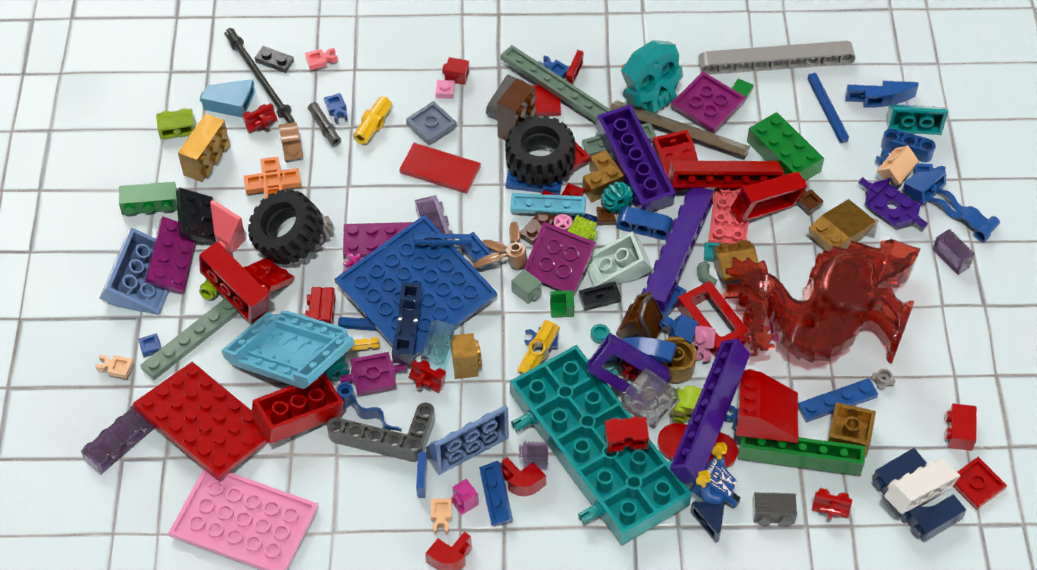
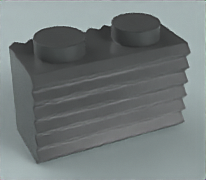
(774, 508)

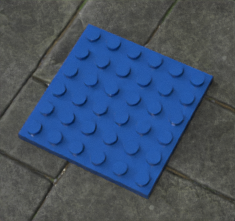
(449, 283)

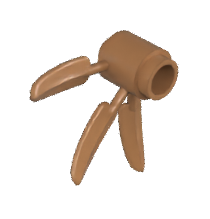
(515, 251)

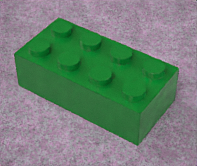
(778, 141)

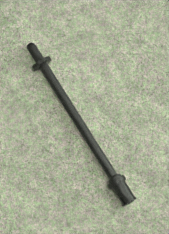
(237, 44)

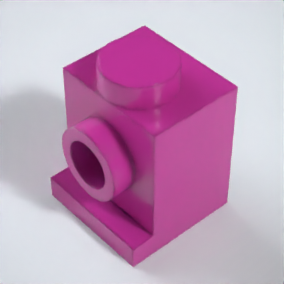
(464, 497)

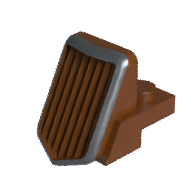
(641, 318)

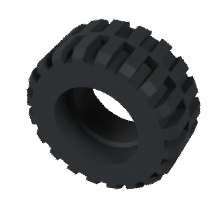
(537, 132)
(271, 215)

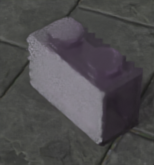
(953, 251)
(534, 451)

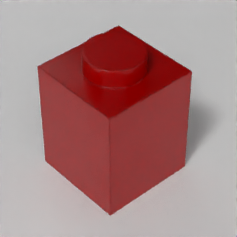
(456, 70)

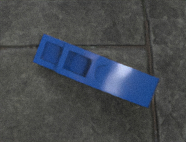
(881, 96)

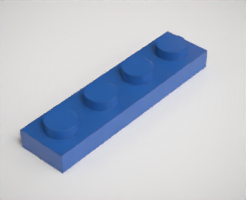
(824, 404)

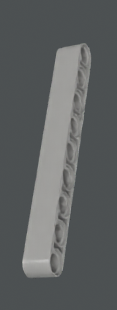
(777, 57)

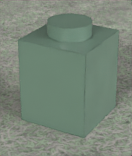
(526, 286)

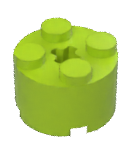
(684, 408)

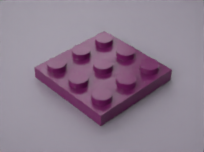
(708, 102)
(559, 258)

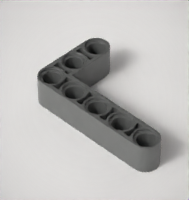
(386, 437)

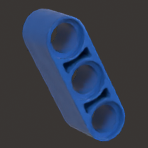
(921, 147)
(644, 222)

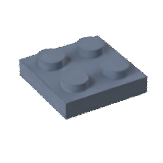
(431, 122)

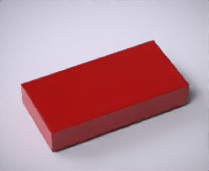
(575, 67)

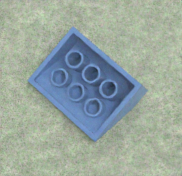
(126, 280)
(469, 441)

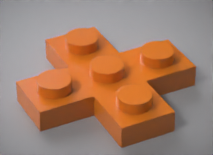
(271, 178)

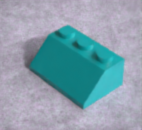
(917, 119)

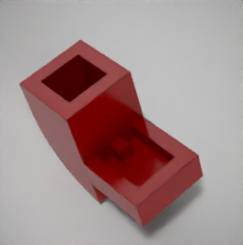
(523, 482)
(444, 557)

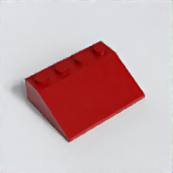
(766, 408)

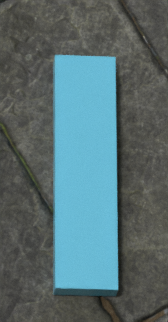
(548, 204)

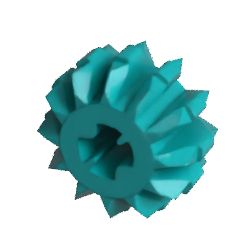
(616, 196)

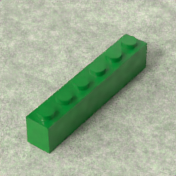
(805, 454)

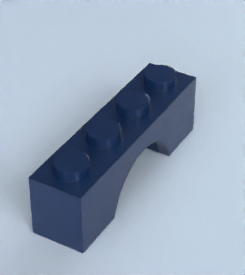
(407, 323)

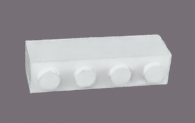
(921, 485)

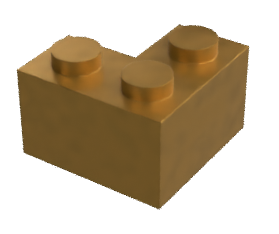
(603, 172)
(465, 356)

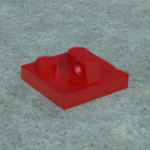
(269, 274)

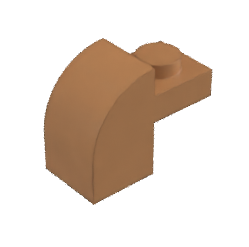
(290, 141)

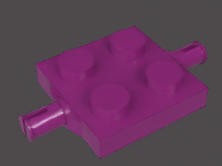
(373, 373)

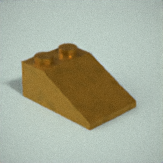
(840, 226)

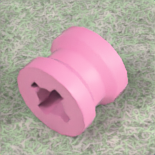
(563, 220)

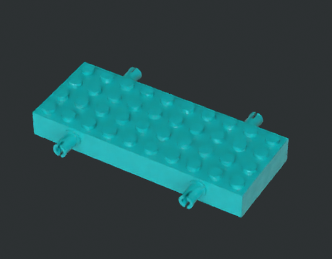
(570, 411)

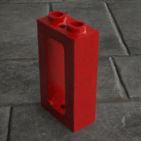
(768, 197)
(687, 306)

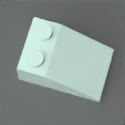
(619, 261)

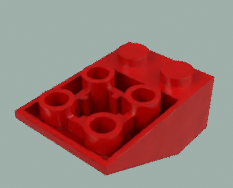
(674, 147)

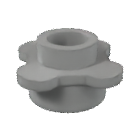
(887, 375)

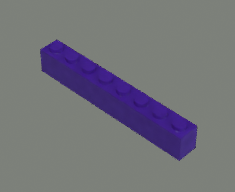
(679, 246)
(710, 411)

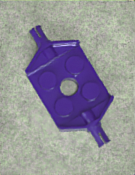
(883, 194)

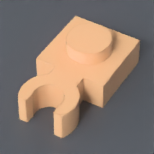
(117, 367)
(441, 513)

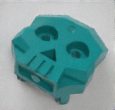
(652, 75)

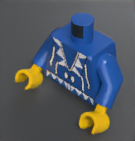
(715, 482)

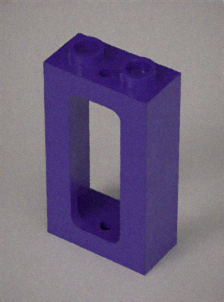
(615, 346)

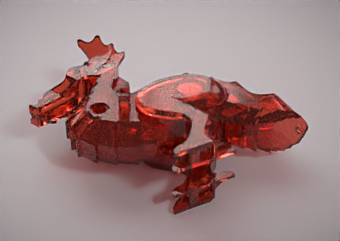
(845, 296)

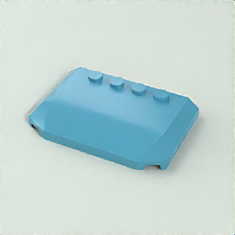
(288, 347)

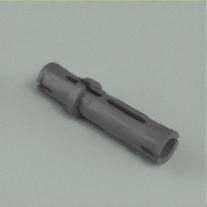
(327, 128)

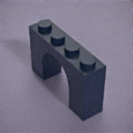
(924, 520)

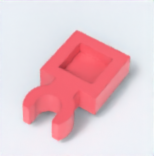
(318, 59)

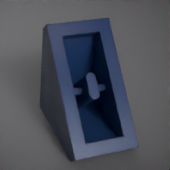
(709, 517)

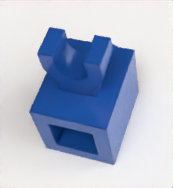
(679, 327)

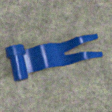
(981, 224)
(345, 391)

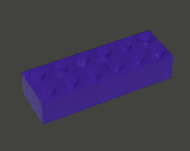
(635, 158)

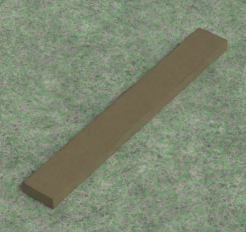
(695, 133)

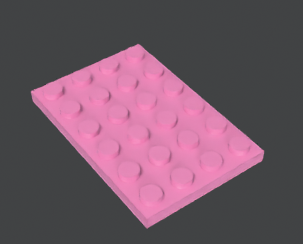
(244, 521)

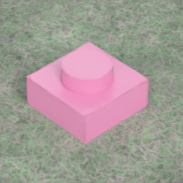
(445, 89)

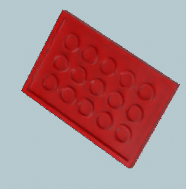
(202, 420)

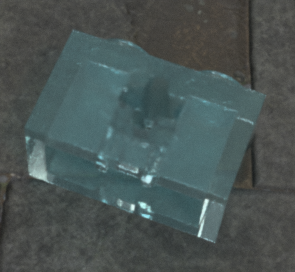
(438, 342)

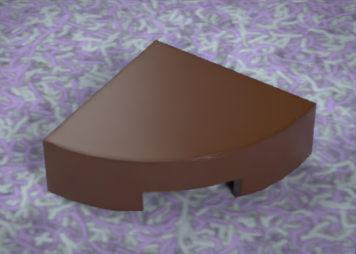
(605, 217)

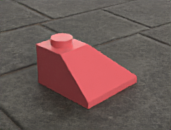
(227, 227)

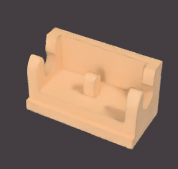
(898, 164)

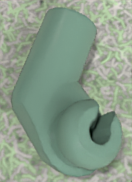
(703, 273)

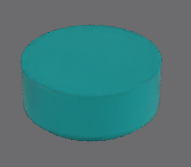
(599, 333)

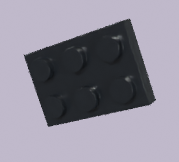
(195, 216)

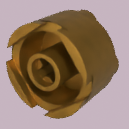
(683, 361)

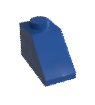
(925, 185)

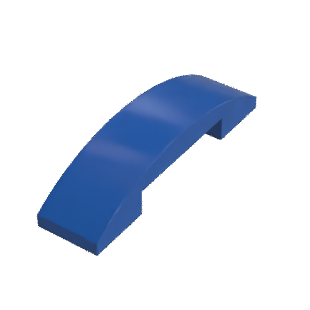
(657, 349)

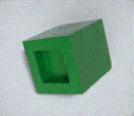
(562, 304)

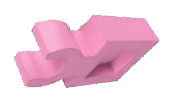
(704, 340)

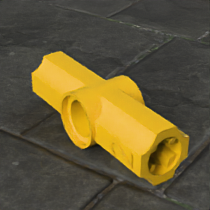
(372, 120)
(543, 338)

